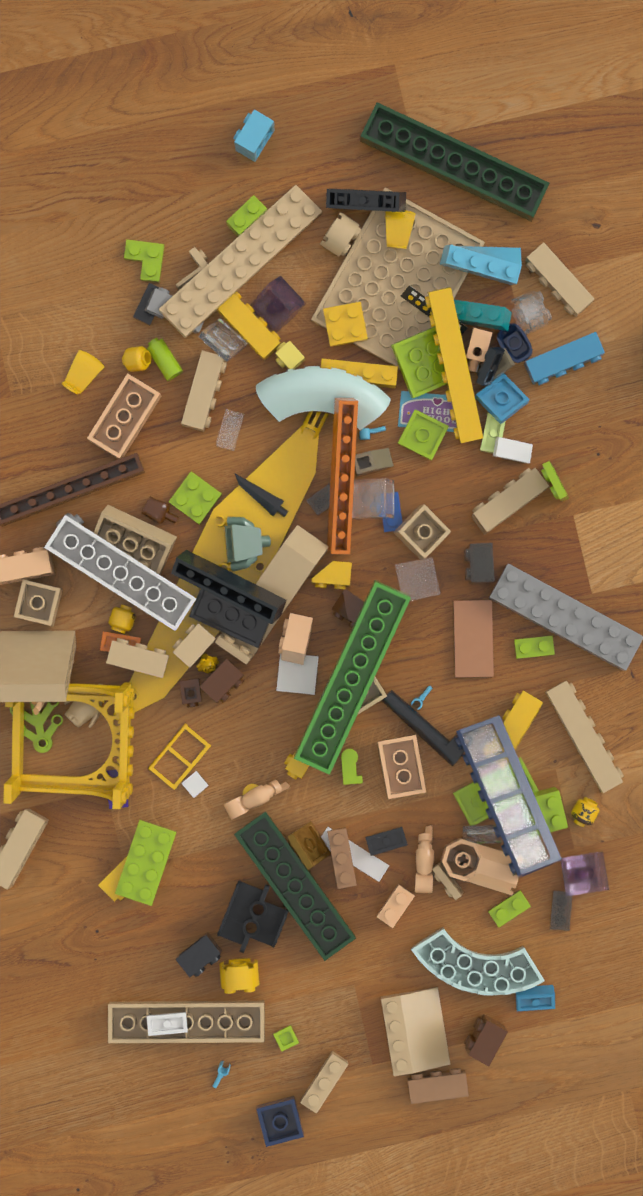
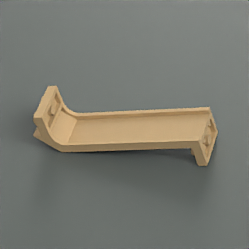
(284, 578)

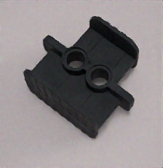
(241, 912)

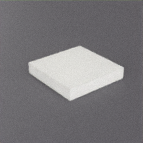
(298, 677)

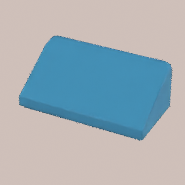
(536, 998)

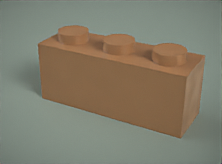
(341, 858)
(437, 1086)

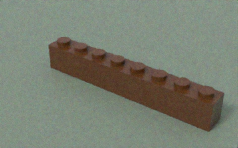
(70, 489)

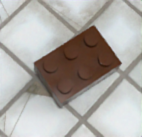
(485, 1039)

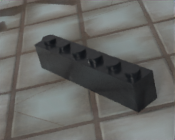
(229, 586)

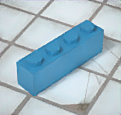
(564, 358)

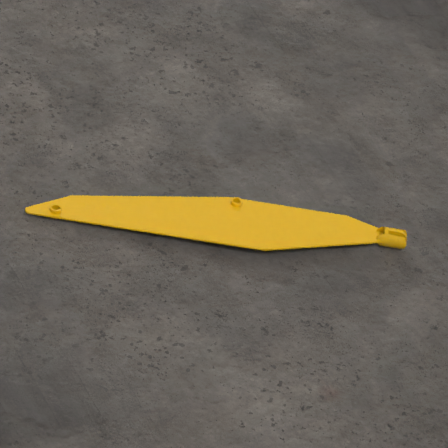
(284, 475)

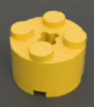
(239, 975)

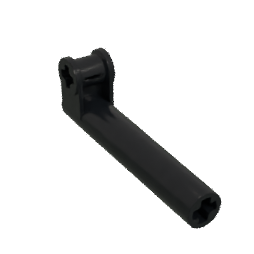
(446, 749)

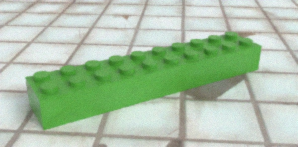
(352, 677)

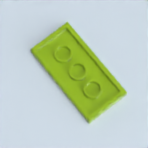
(473, 806)

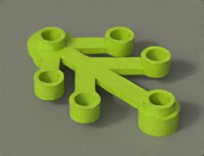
(38, 721)

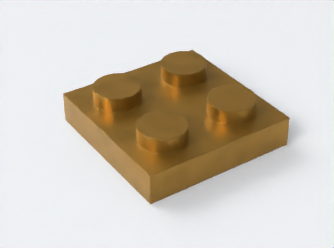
(309, 845)

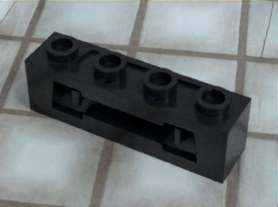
(366, 200)

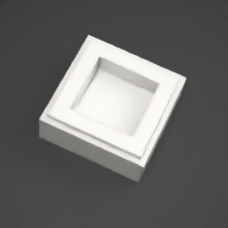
(195, 784)

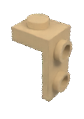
(199, 257)

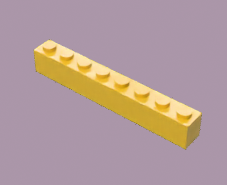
(455, 365)

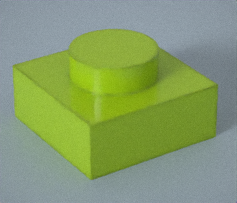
(286, 1038)

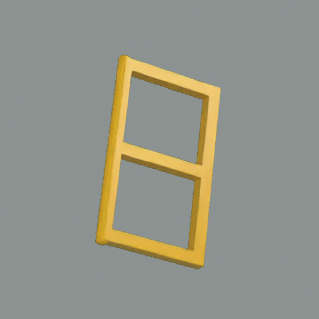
(190, 766)

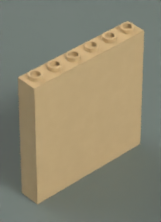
(36, 665)

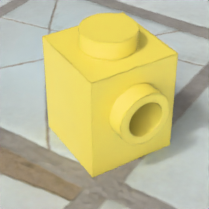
(288, 356)

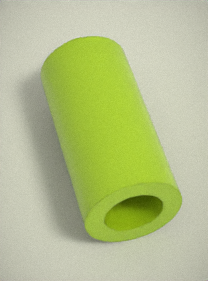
(164, 359)

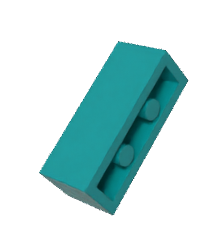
(483, 315)

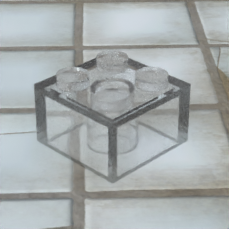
(373, 499)

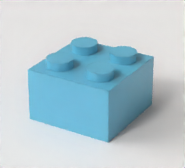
(254, 135)

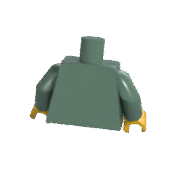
(242, 542)

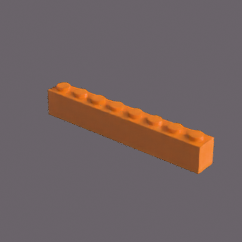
(342, 475)

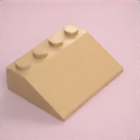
(135, 538)
(415, 1031)

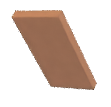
(473, 638)

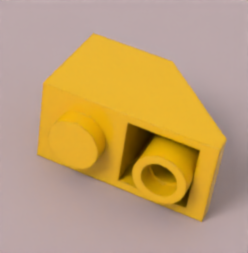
(334, 574)

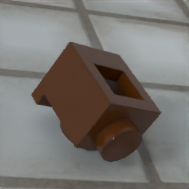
(185, 687)

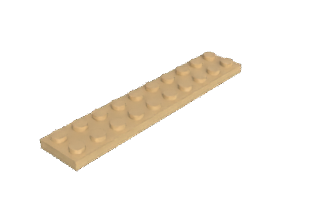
(240, 261)

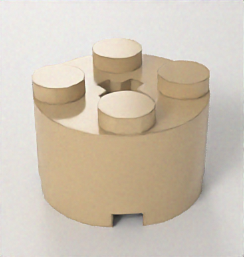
(340, 234)

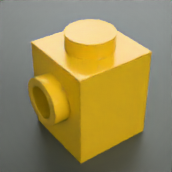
(295, 767)

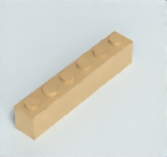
(584, 736)

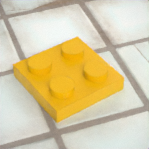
(345, 324)

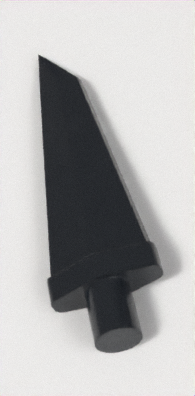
(264, 498)

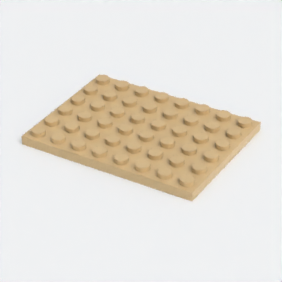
(381, 274)

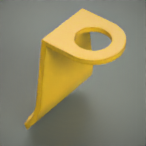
(398, 228)
(82, 372)

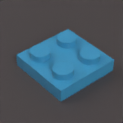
(502, 398)

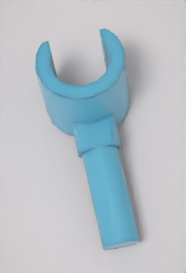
(365, 433)
(422, 697)
(221, 1072)

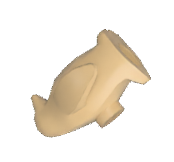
(81, 712)

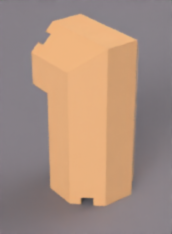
(479, 865)

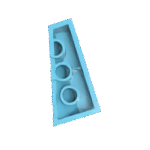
(494, 263)

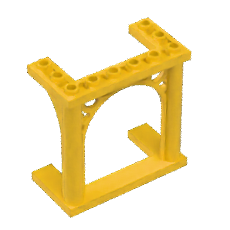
(114, 789)

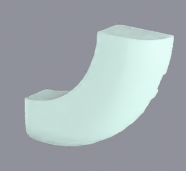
(316, 391)
(477, 971)

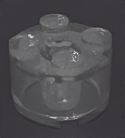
(530, 311)

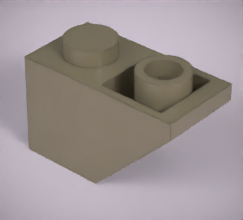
(372, 461)

